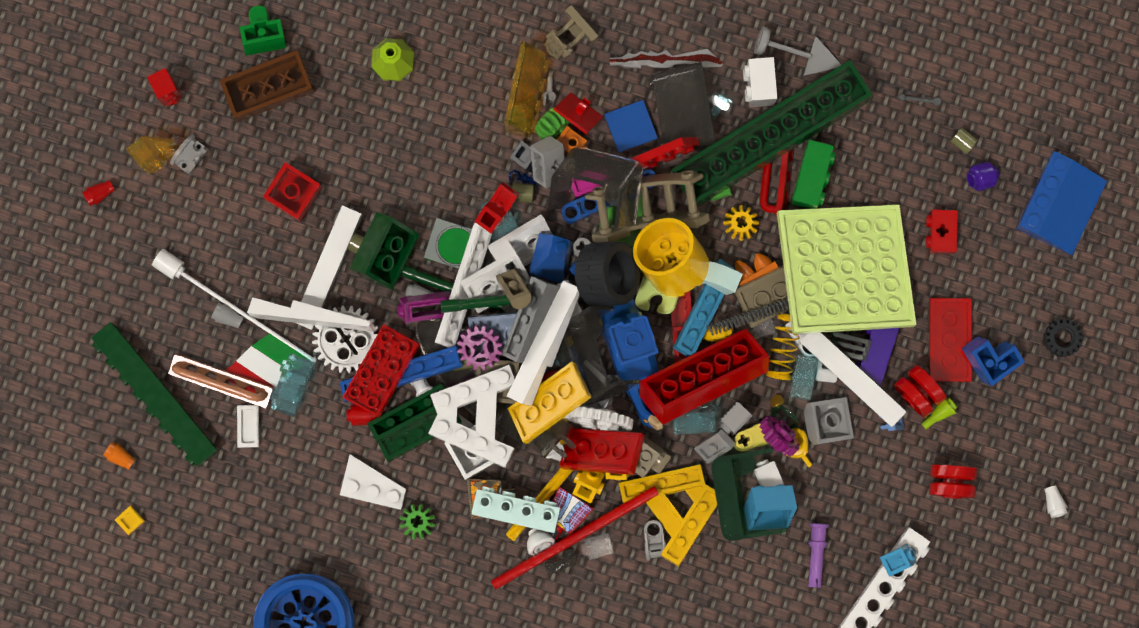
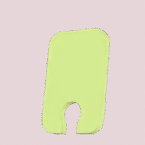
(647, 291)

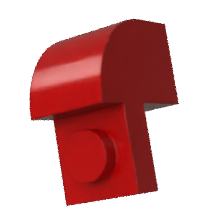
(497, 208)

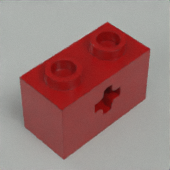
(164, 87)
(948, 242)

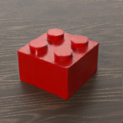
(292, 192)

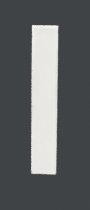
(331, 259)
(306, 314)
(545, 345)

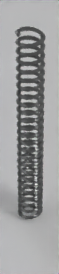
(746, 316)

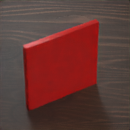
(578, 113)

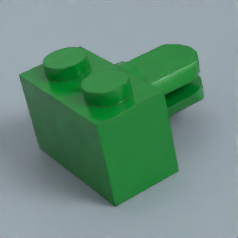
(262, 33)

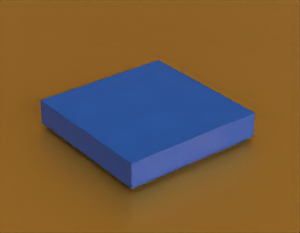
(630, 126)

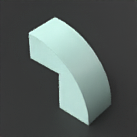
(722, 278)

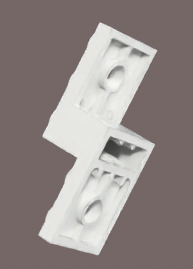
(509, 253)

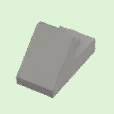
(714, 445)

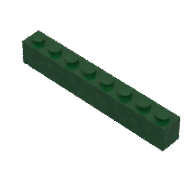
(154, 394)

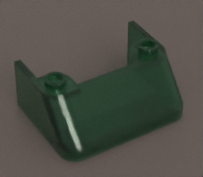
(729, 494)

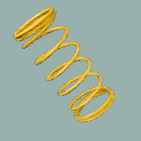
(783, 375)

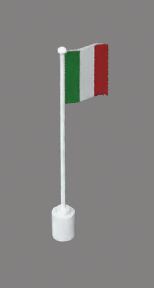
(264, 357)

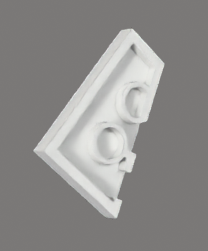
(370, 486)

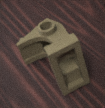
(577, 27)
(651, 457)

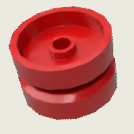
(920, 391)
(952, 484)

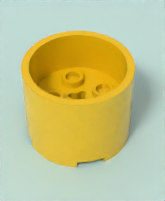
(670, 257)

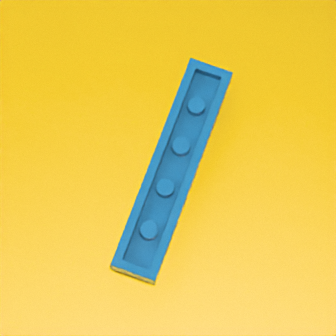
(699, 318)

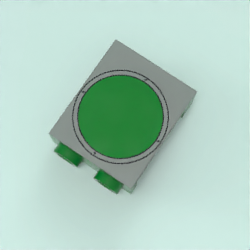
(447, 243)

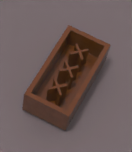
(266, 86)

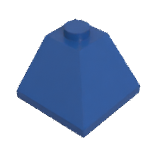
(551, 257)

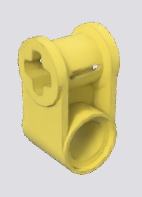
(754, 437)

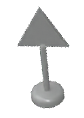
(819, 58)

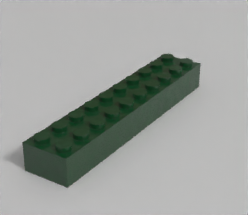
(776, 131)

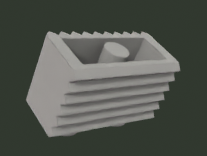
(734, 419)

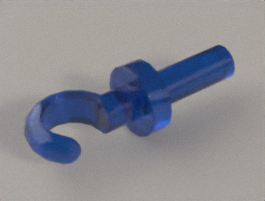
(524, 177)

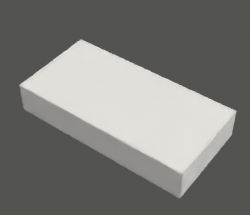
(247, 426)

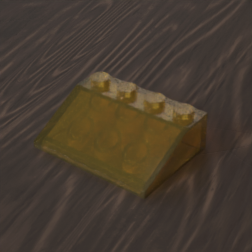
(525, 91)

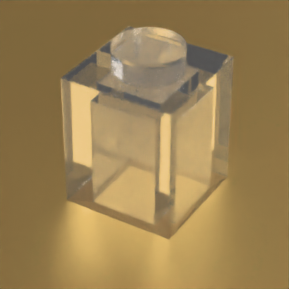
(597, 546)

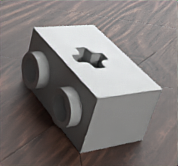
(546, 158)

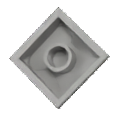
(828, 421)

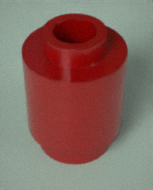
(358, 416)

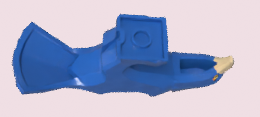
(632, 351)

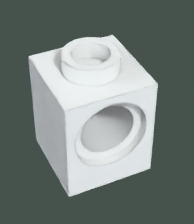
(768, 474)

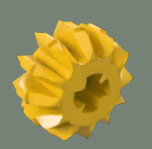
(748, 222)

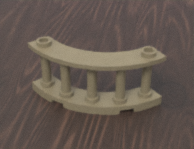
(692, 218)

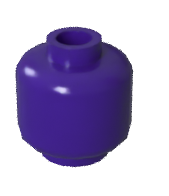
(982, 176)

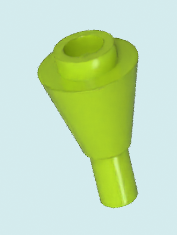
(941, 412)

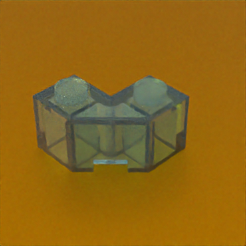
(291, 385)

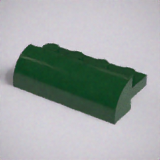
(406, 425)

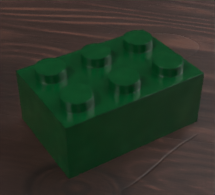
(384, 251)

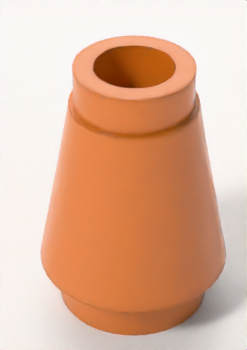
(118, 455)

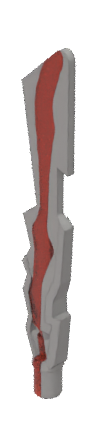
(665, 59)

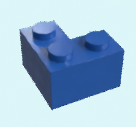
(992, 363)

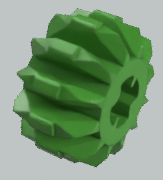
(551, 125)
(413, 515)

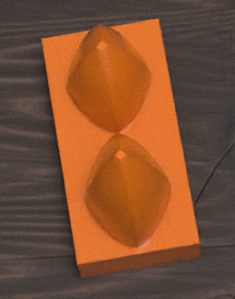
(762, 265)

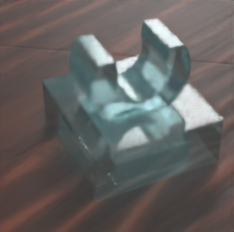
(720, 102)

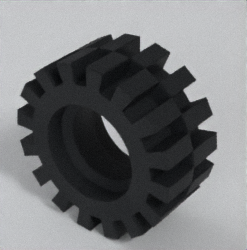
(1074, 331)

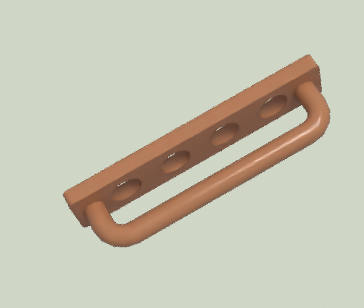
(179, 369)

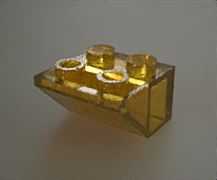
(152, 152)

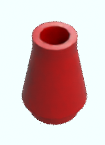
(98, 192)

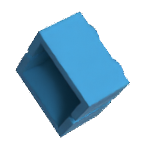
(770, 507)

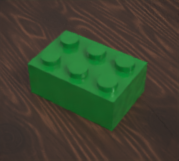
(813, 175)

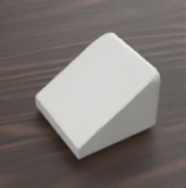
(824, 374)

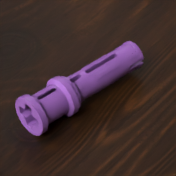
(817, 545)

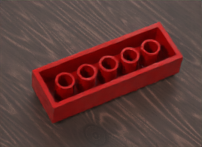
(703, 376)

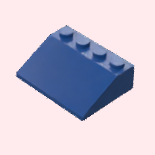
(1061, 203)

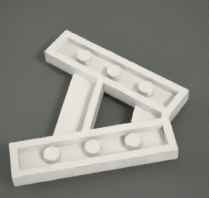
(484, 391)

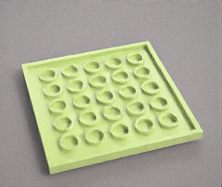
(846, 269)

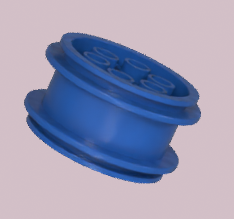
(313, 585)

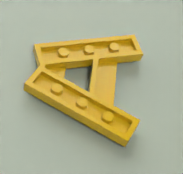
(682, 530)

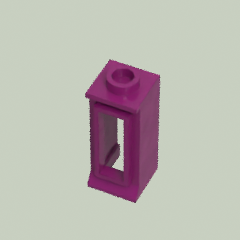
(407, 303)

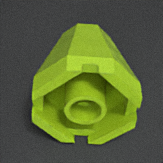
(395, 66)

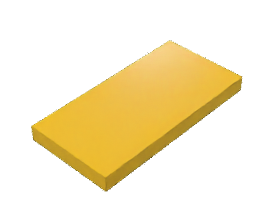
(553, 401)

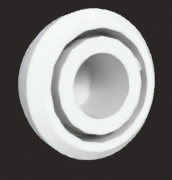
(538, 541)

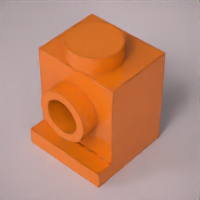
(567, 135)

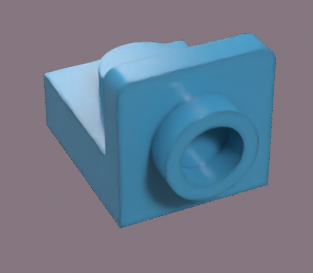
(898, 559)

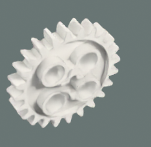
(330, 350)
(600, 419)

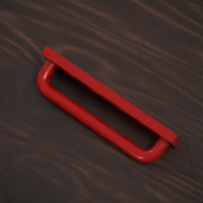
(783, 188)

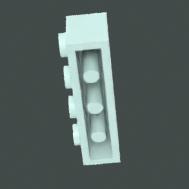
(515, 510)

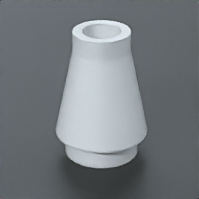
(1055, 504)

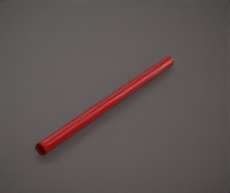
(574, 537)

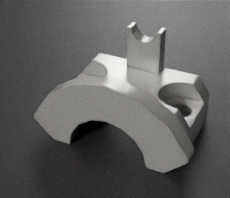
(189, 154)

